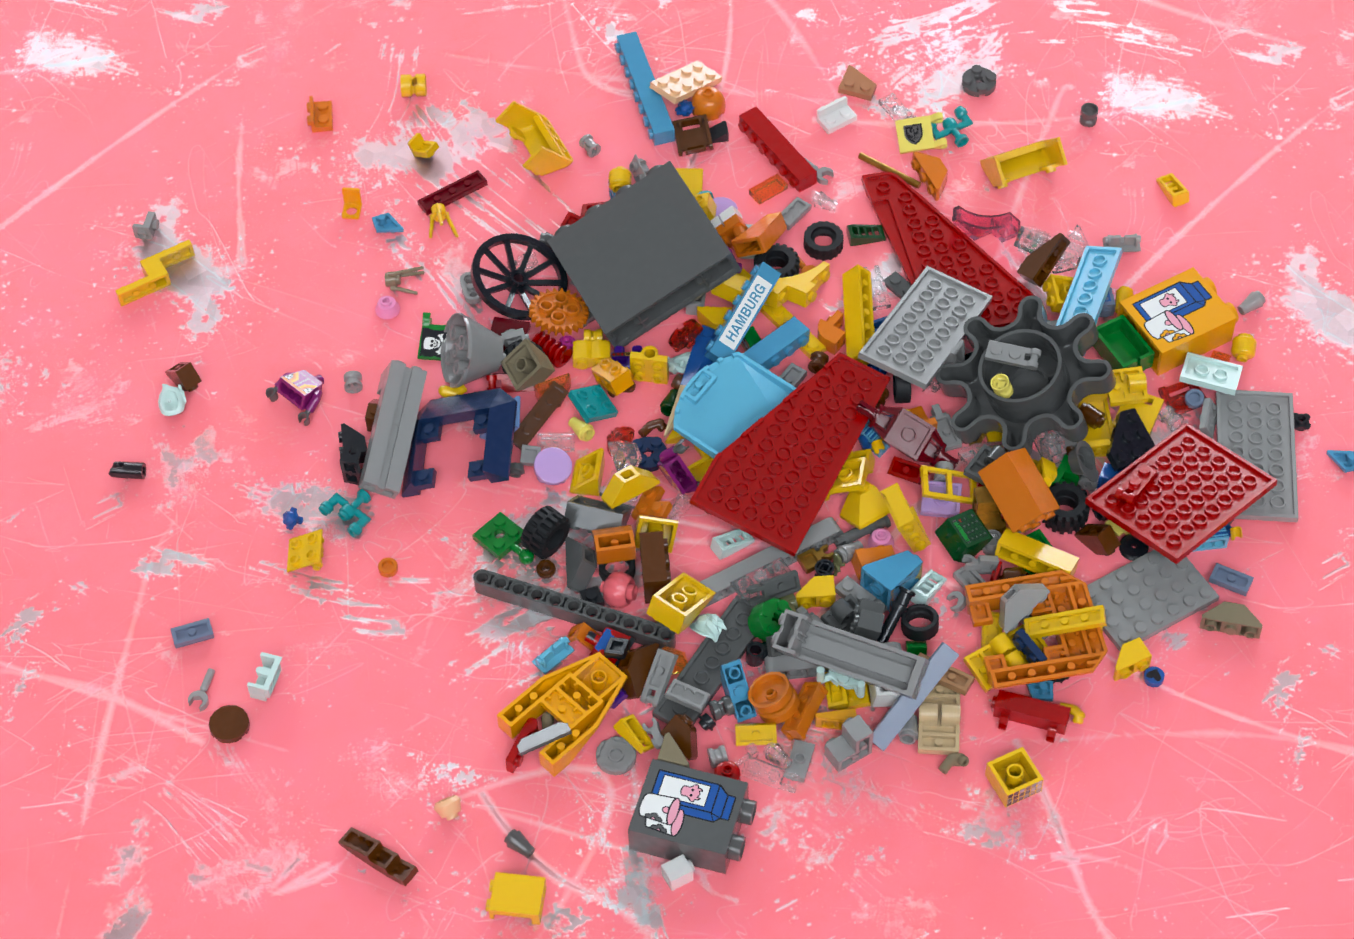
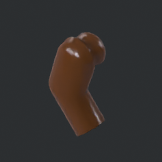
(651, 425)

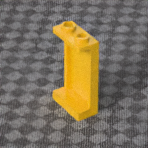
(1100, 437)

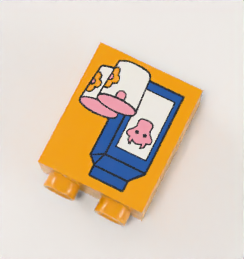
(1180, 318)

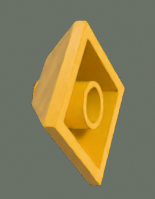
(864, 507)

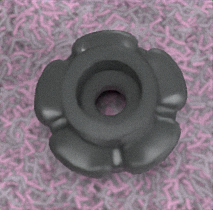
(516, 470)

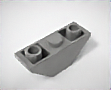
(1019, 603)

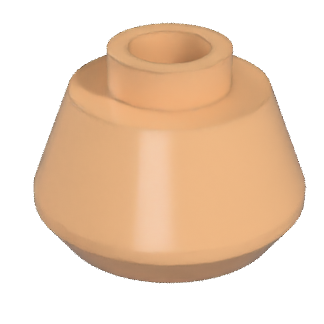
(448, 807)

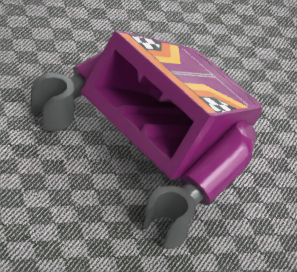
(301, 390)
(676, 470)

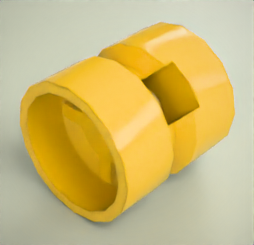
(413, 85)

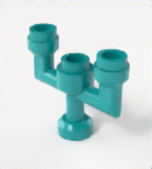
(951, 126)
(349, 510)

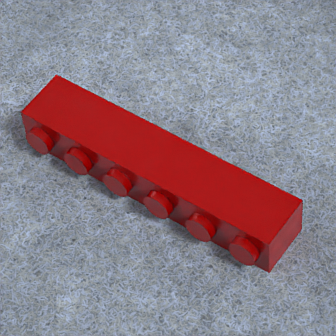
(777, 149)

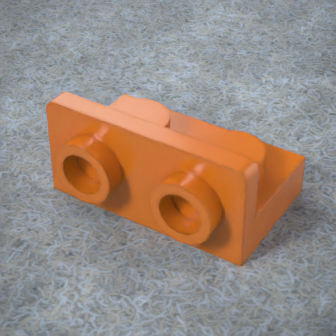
(320, 115)

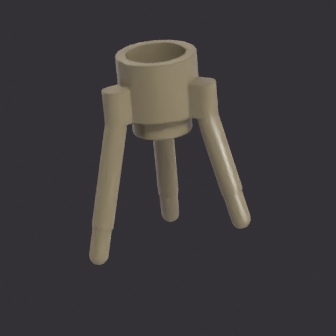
(393, 278)

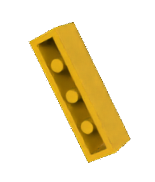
(1034, 554)

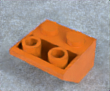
(614, 544)

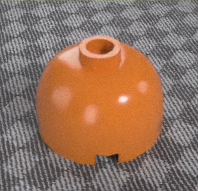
(708, 101)

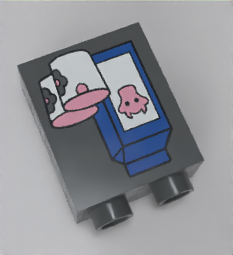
(691, 816)

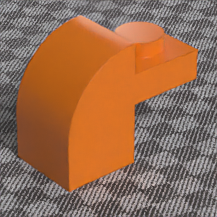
(830, 333)

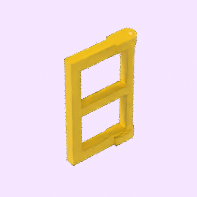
(924, 469)

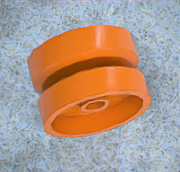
(773, 697)

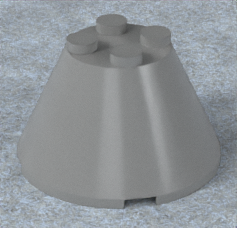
(469, 351)

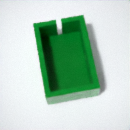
(1123, 345)

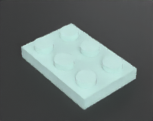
(1211, 373)

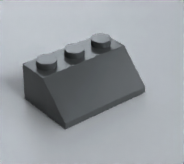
(595, 514)

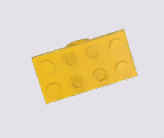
(998, 645)

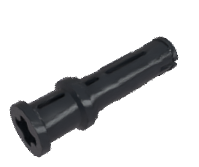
(899, 607)

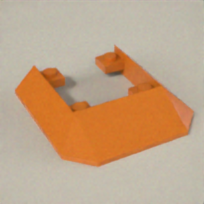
(1076, 651)

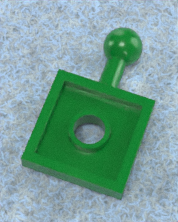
(502, 546)

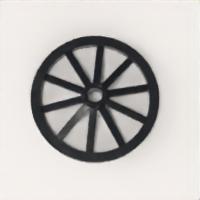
(516, 279)

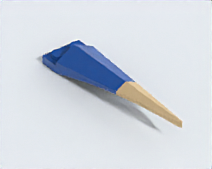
(695, 364)

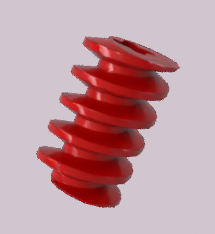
(556, 353)

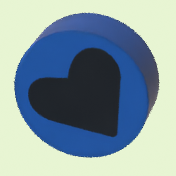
(1154, 676)

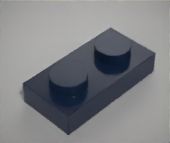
(1028, 647)

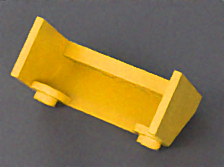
(539, 138)
(1024, 161)

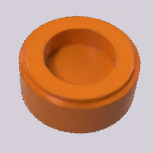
(388, 567)

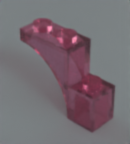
(976, 226)

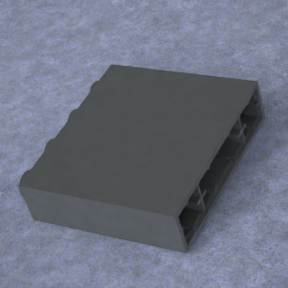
(643, 255)

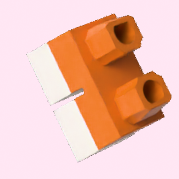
(729, 225)

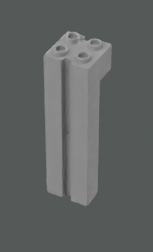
(392, 428)
(849, 654)

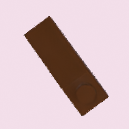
(1042, 261)

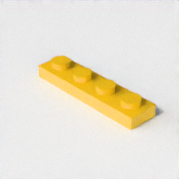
(1065, 622)

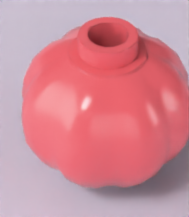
(619, 589)

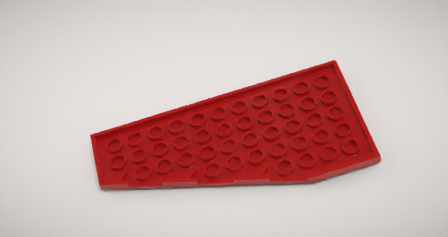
(791, 457)

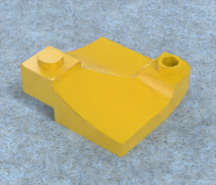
(854, 472)

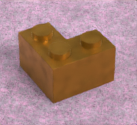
(987, 510)

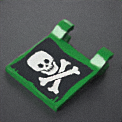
(430, 339)

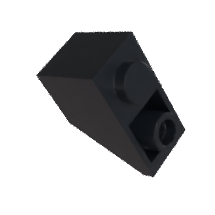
(356, 439)

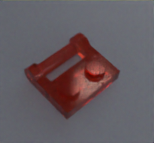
(1177, 401)

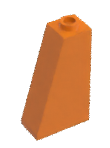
(760, 235)

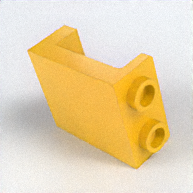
(517, 896)

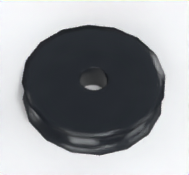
(1127, 550)

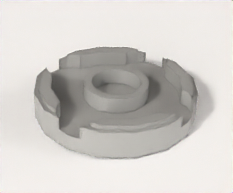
(615, 756)

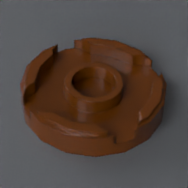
(229, 724)

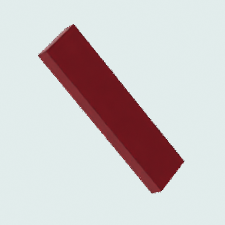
(453, 191)

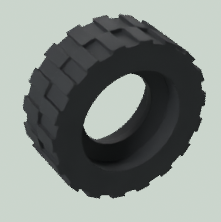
(823, 229)

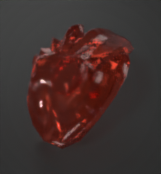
(620, 434)

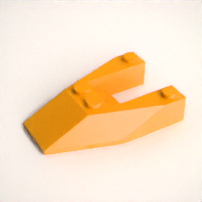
(572, 695)

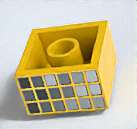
(1014, 777)

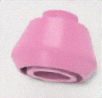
(387, 307)
(880, 537)

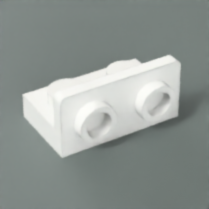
(835, 115)

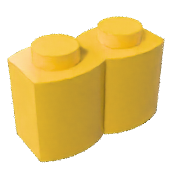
(590, 353)

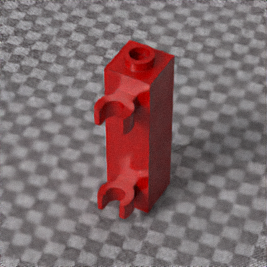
(1031, 713)

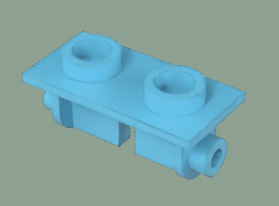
(553, 655)

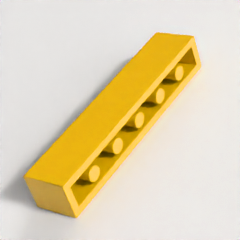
(857, 310)

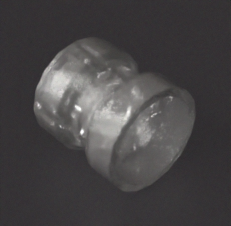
(1170, 418)

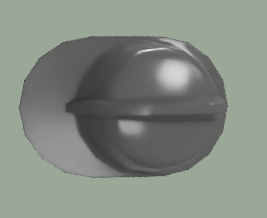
(1083, 461)

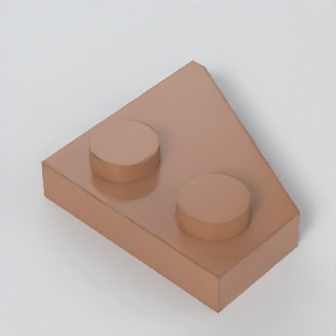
(857, 84)

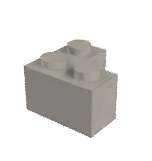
(851, 745)

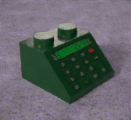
(963, 535)

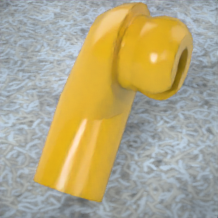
(447, 391)
(1078, 714)

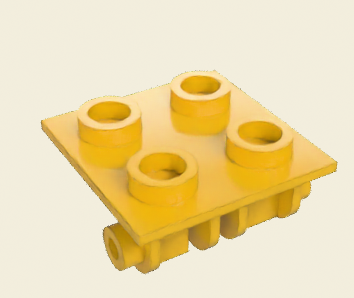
(306, 551)

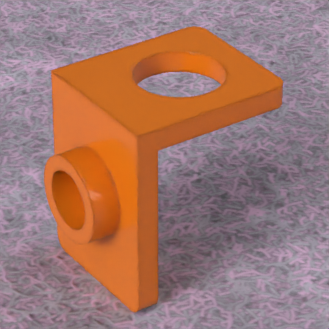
(581, 633)

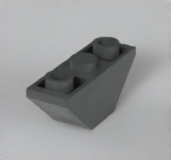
(580, 564)

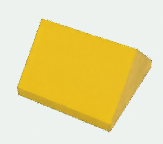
(588, 474)
(653, 524)

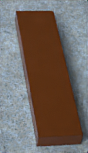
(539, 414)

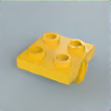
(649, 366)
(1129, 387)

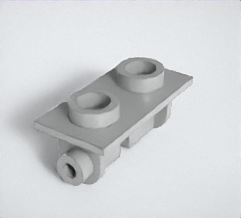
(638, 168)
(1128, 243)

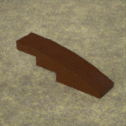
(377, 856)

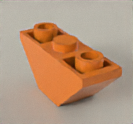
(931, 173)

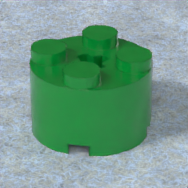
(765, 618)

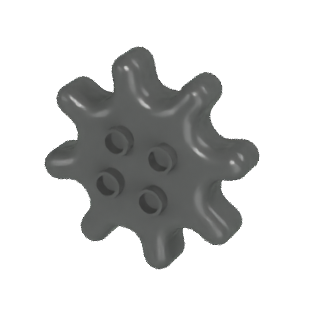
(1040, 397)

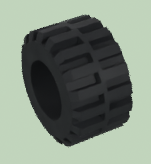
(782, 257)
(1073, 519)
(545, 532)

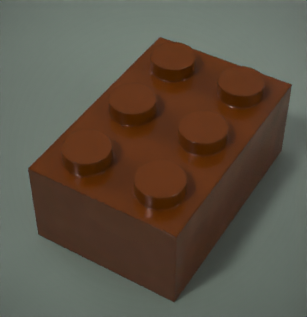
(654, 563)

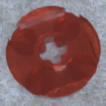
(685, 336)

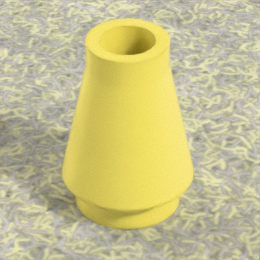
(582, 429)

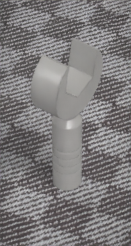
(823, 171)
(961, 604)
(200, 694)

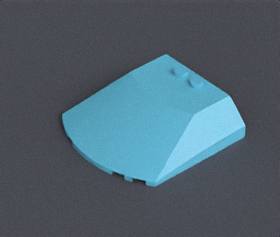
(726, 401)

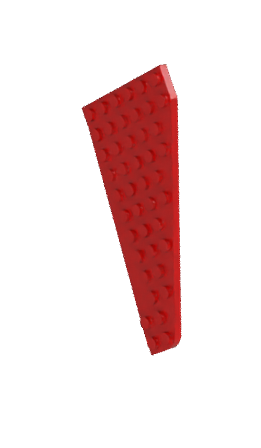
(927, 238)

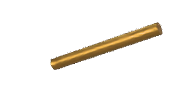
(886, 168)

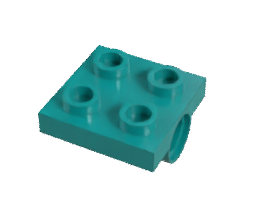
(593, 403)

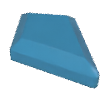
(386, 224)
(1343, 459)
(1041, 690)

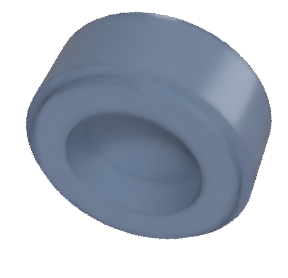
(1194, 398)

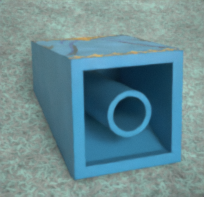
(888, 574)

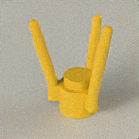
(439, 215)

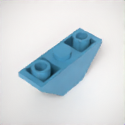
(736, 687)

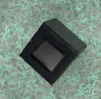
(719, 132)

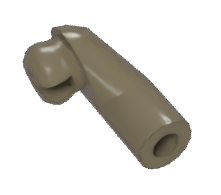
(953, 759)

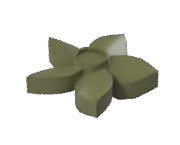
(837, 563)

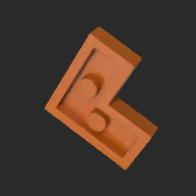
(650, 504)

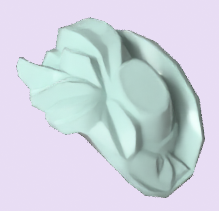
(678, 363)
(171, 400)
(708, 626)

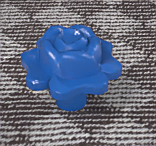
(684, 108)
(291, 518)

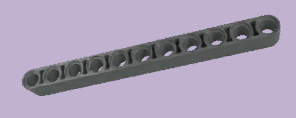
(567, 603)

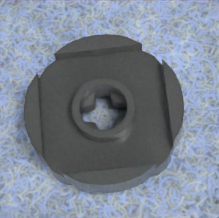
(982, 74)

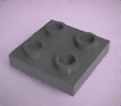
(983, 458)
(840, 613)

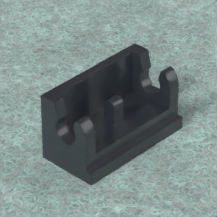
(350, 465)

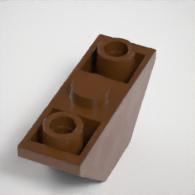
(637, 668)

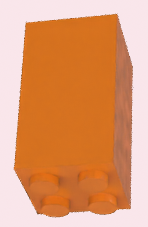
(1019, 490)

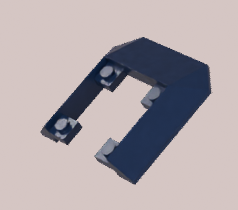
(492, 414)

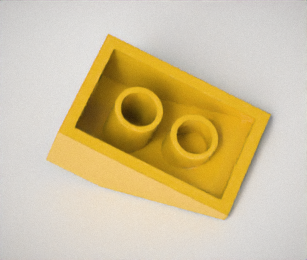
(679, 602)

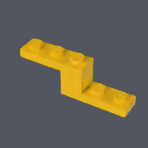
(155, 272)

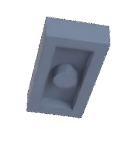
(1231, 579)
(192, 633)

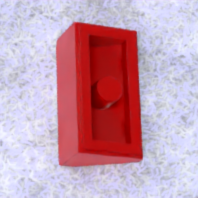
(905, 470)

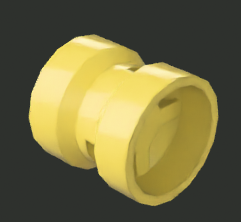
(1001, 385)

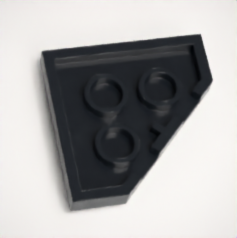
(1128, 440)

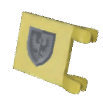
(917, 134)

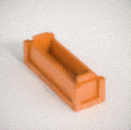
(810, 698)

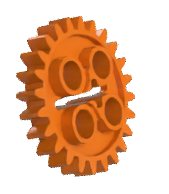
(558, 312)

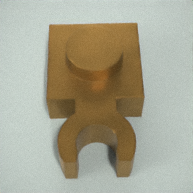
(810, 557)

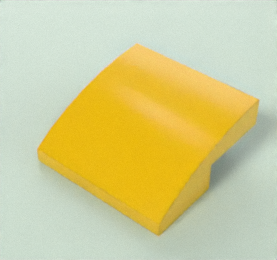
(841, 698)

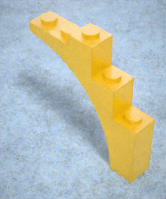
(798, 288)

